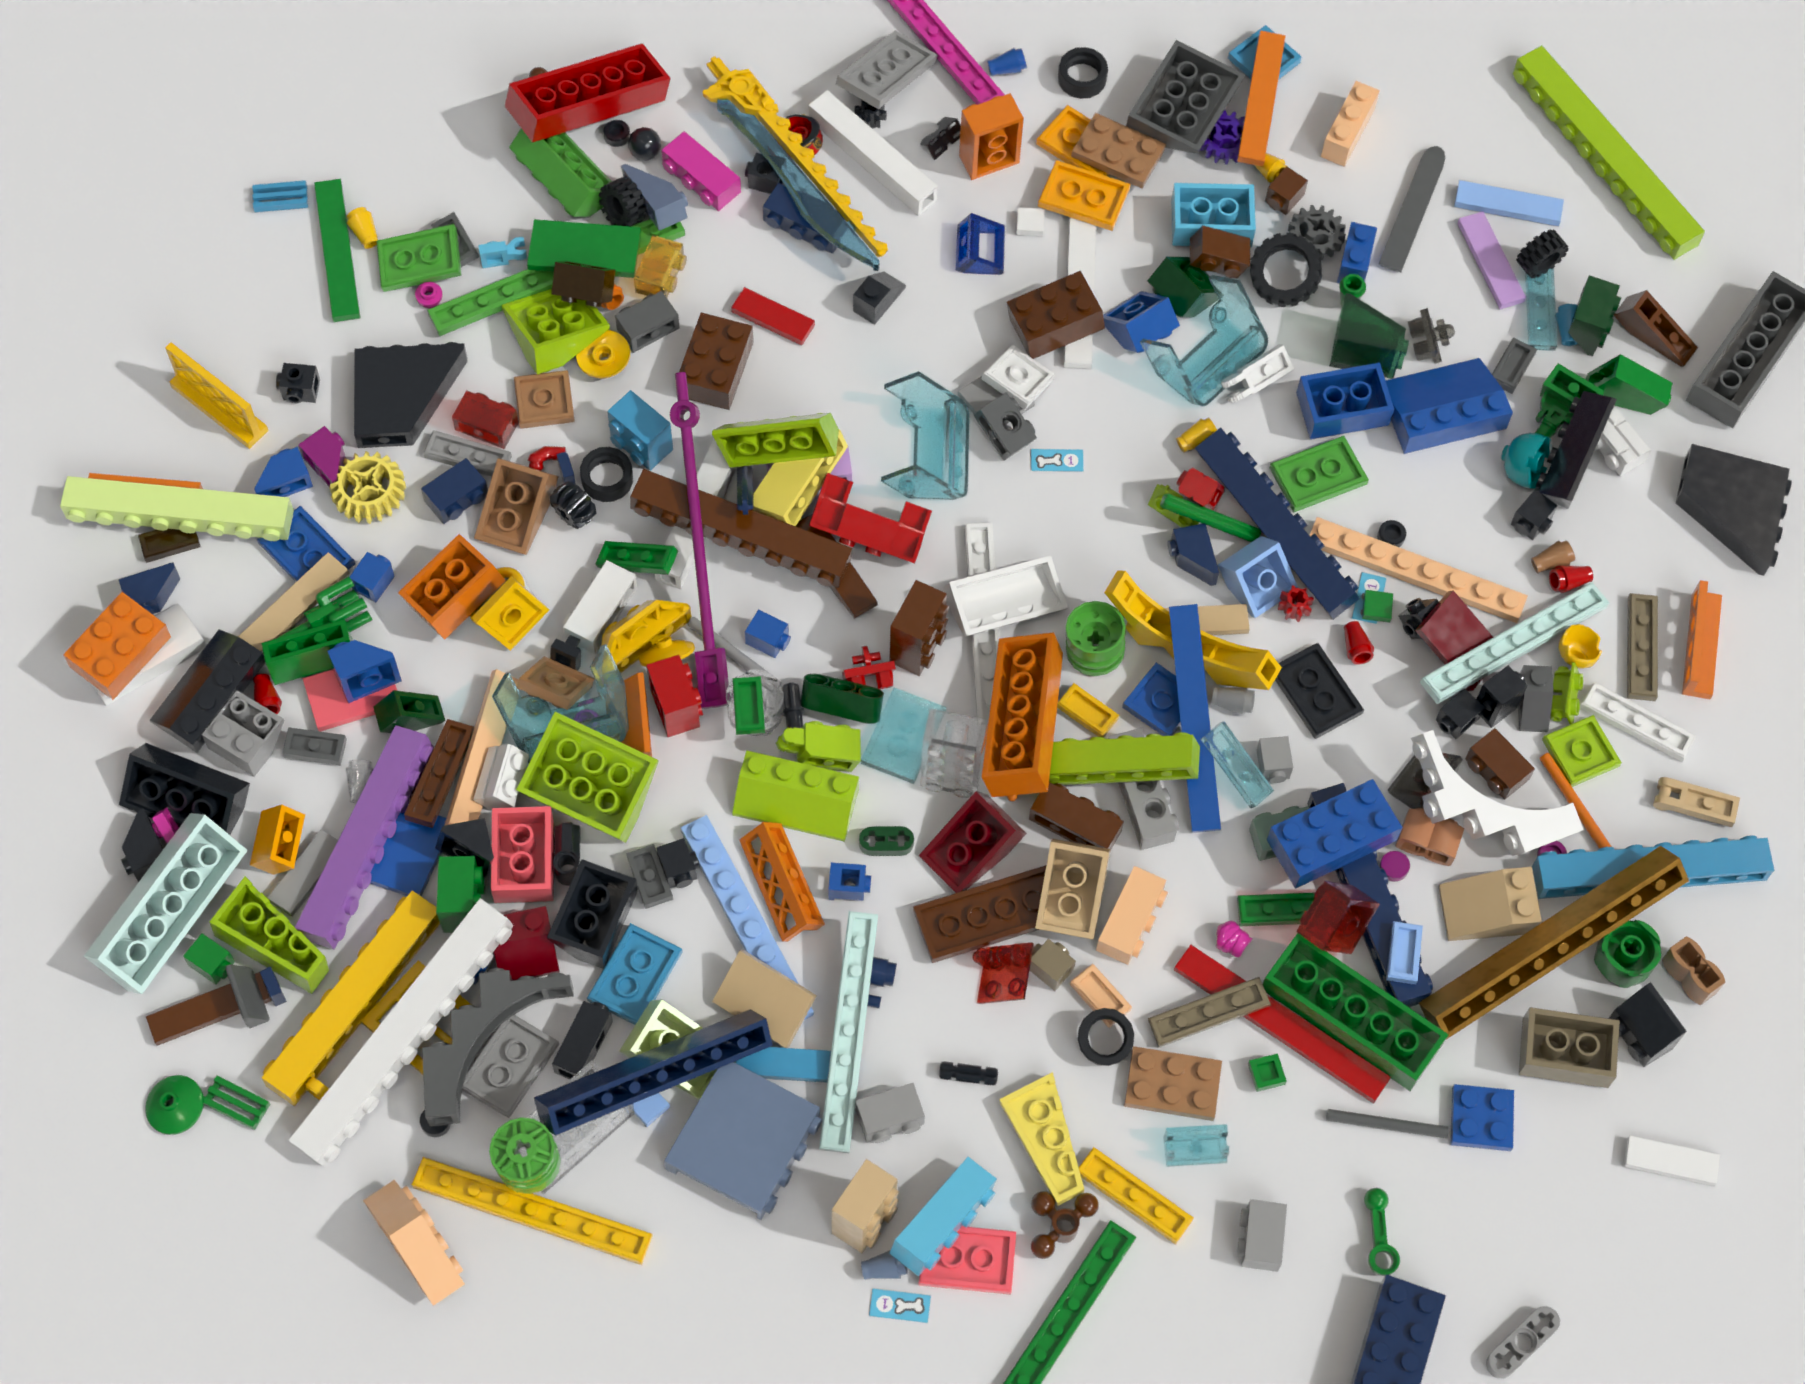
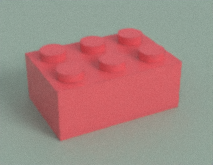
(522, 854)

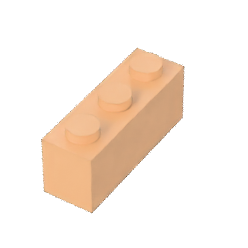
(1350, 123)
(1132, 915)

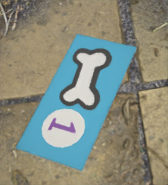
(1057, 460)
(1367, 582)
(900, 1305)

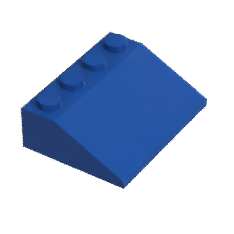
(1447, 405)

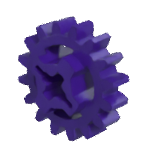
(1224, 138)

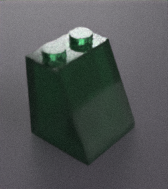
(1367, 338)

